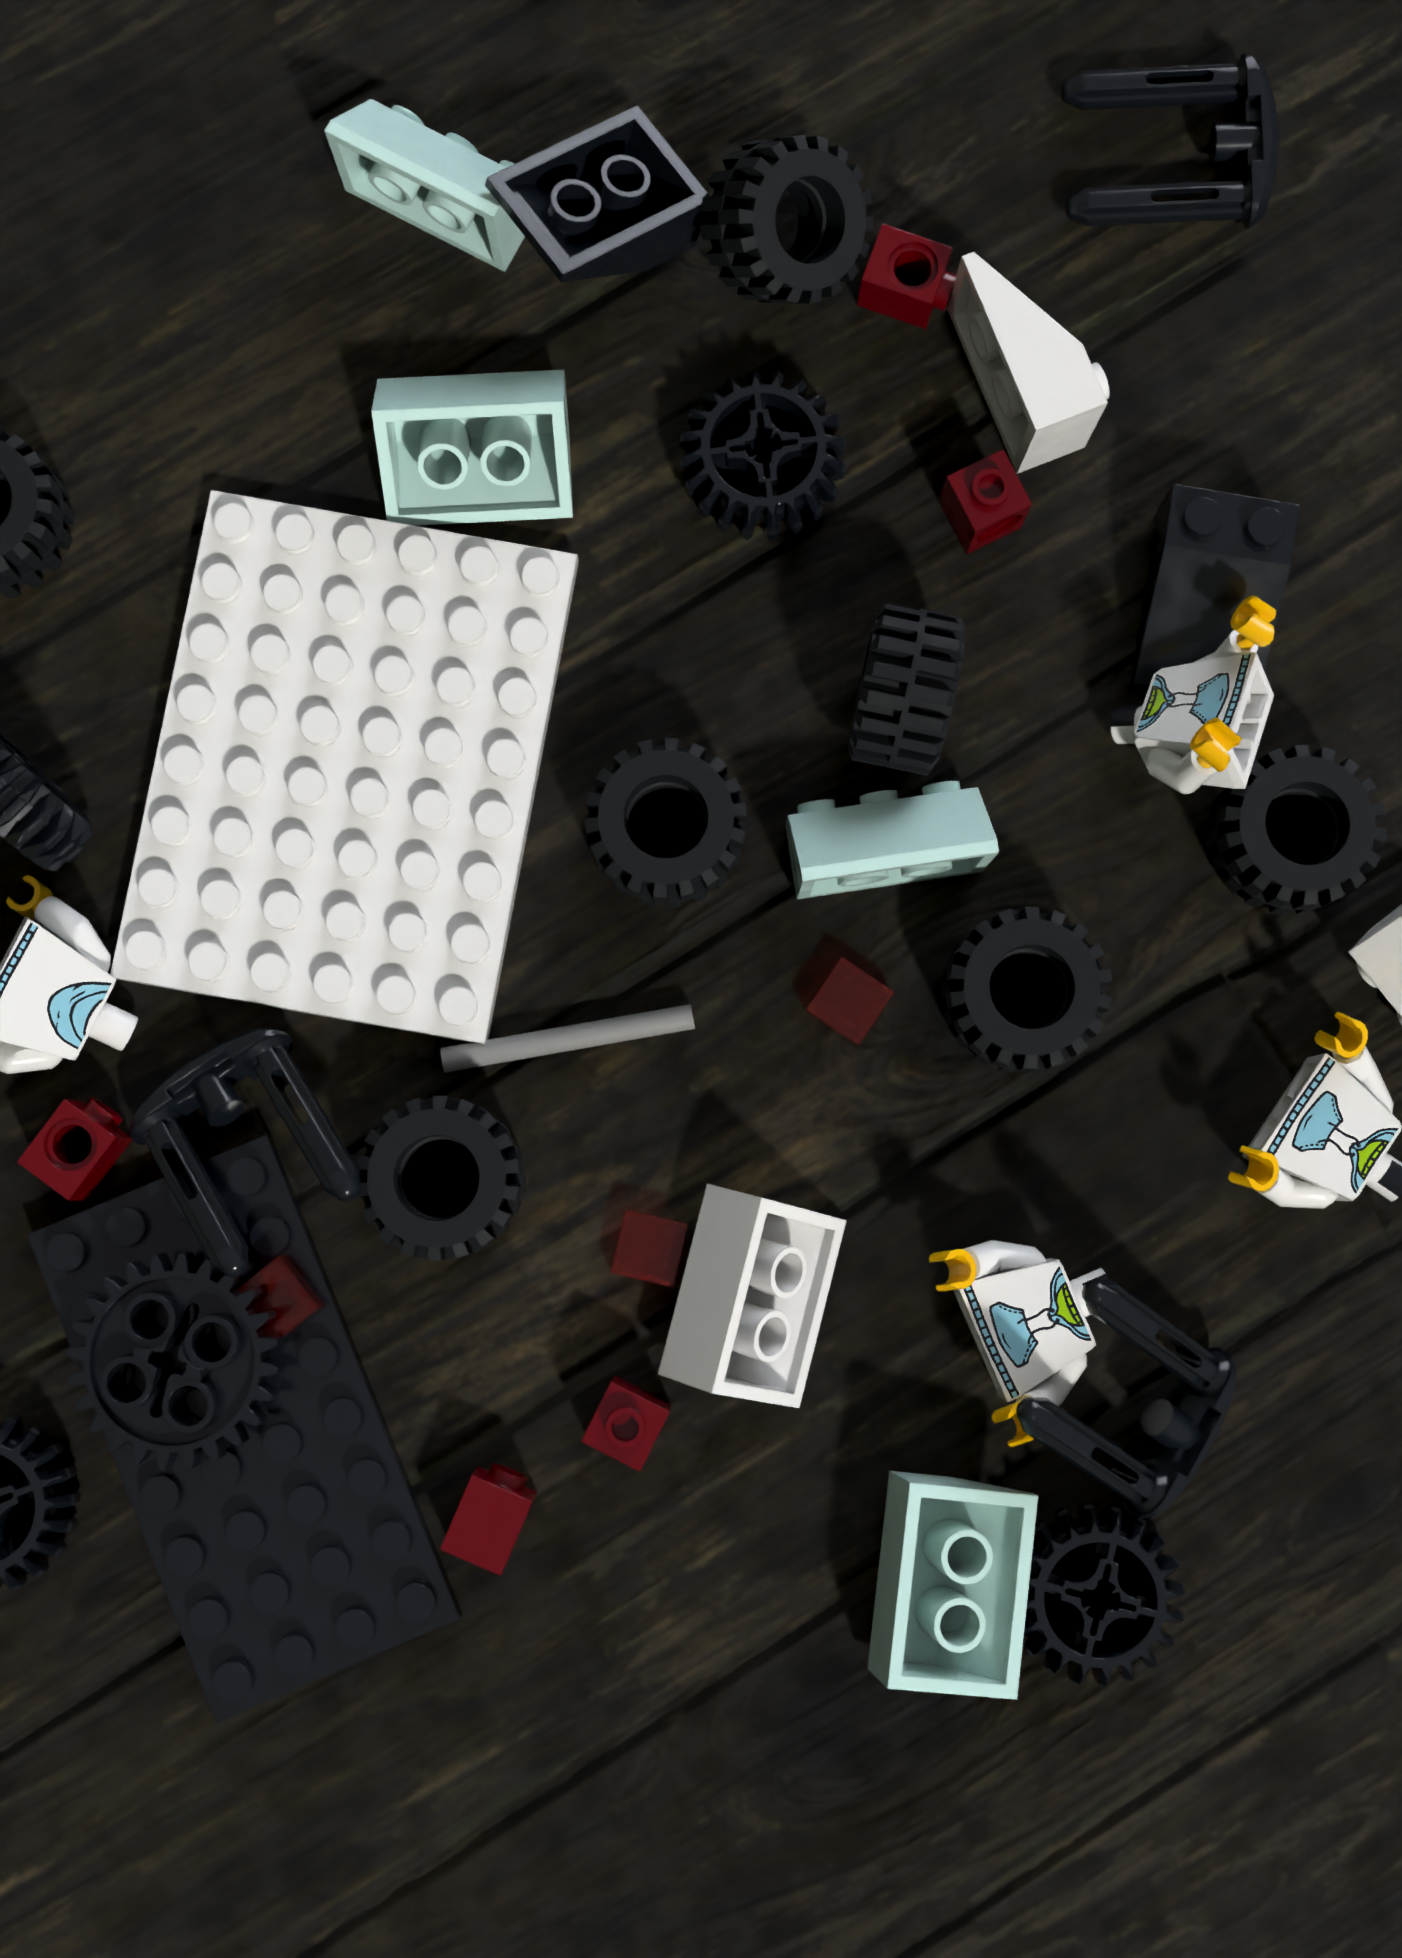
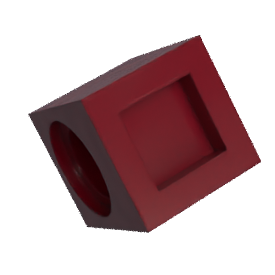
(906, 252)
(984, 501)
(49, 1153)
(626, 1423)
(489, 1517)

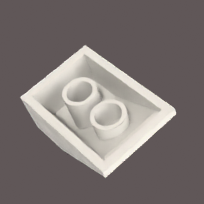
(1027, 366)

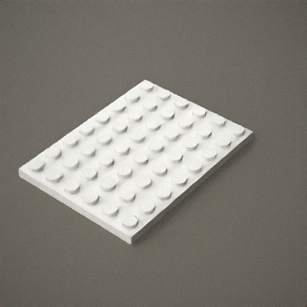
(346, 768)

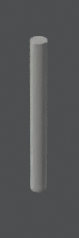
(567, 1038)

